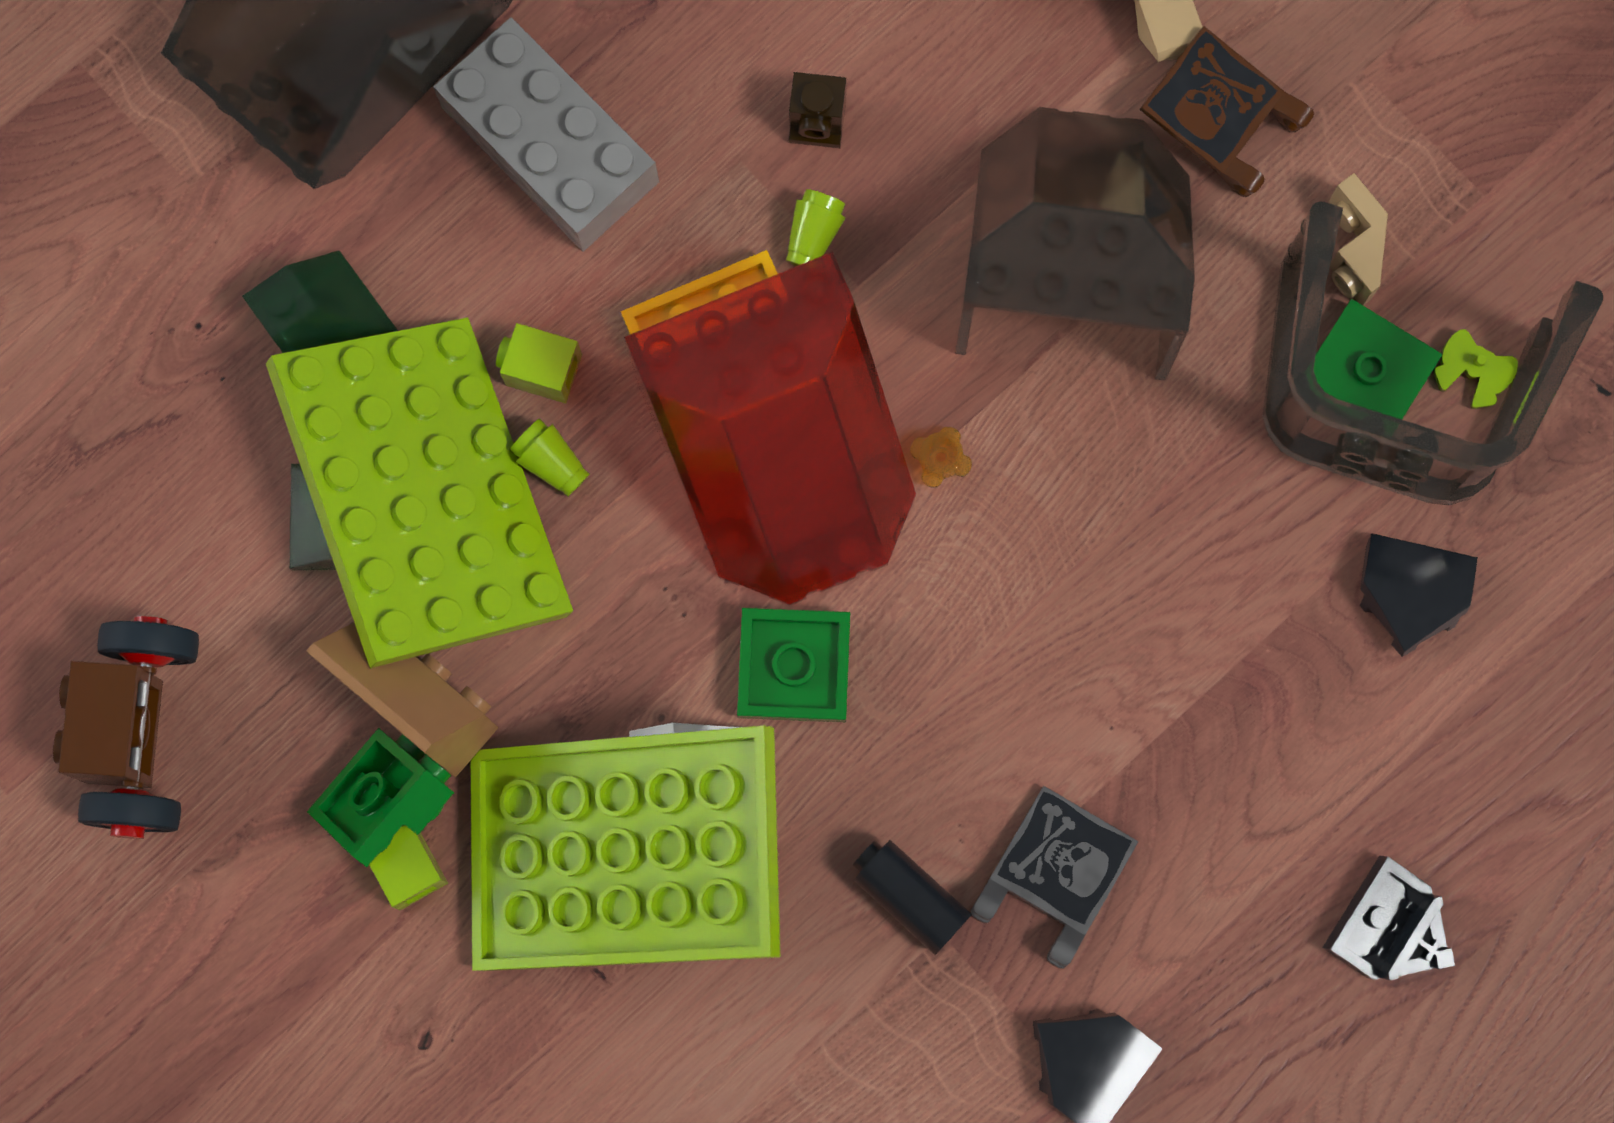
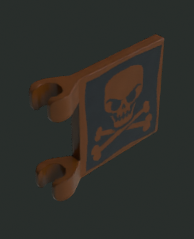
(1216, 104)

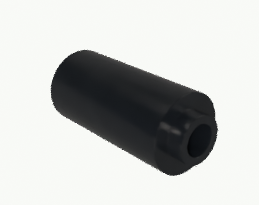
(910, 895)

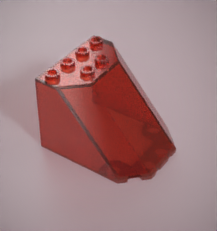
(779, 432)

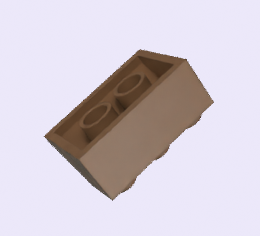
(412, 699)

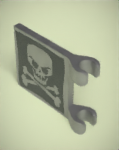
(1060, 865)

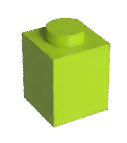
(539, 362)
(407, 869)

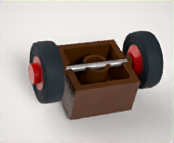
(115, 723)

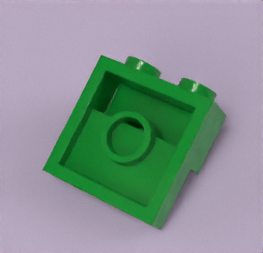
(379, 793)

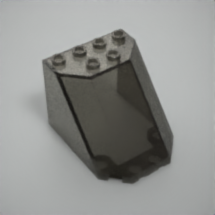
(322, 74)
(1083, 226)

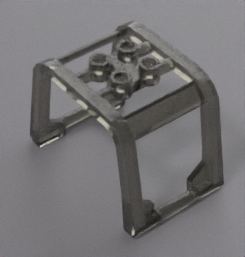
(1382, 447)

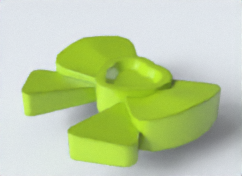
(1463, 355)

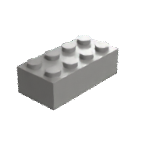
(547, 134)

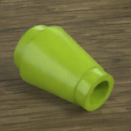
(813, 226)
(549, 457)

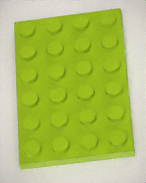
(418, 490)
(625, 851)

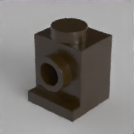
(817, 109)

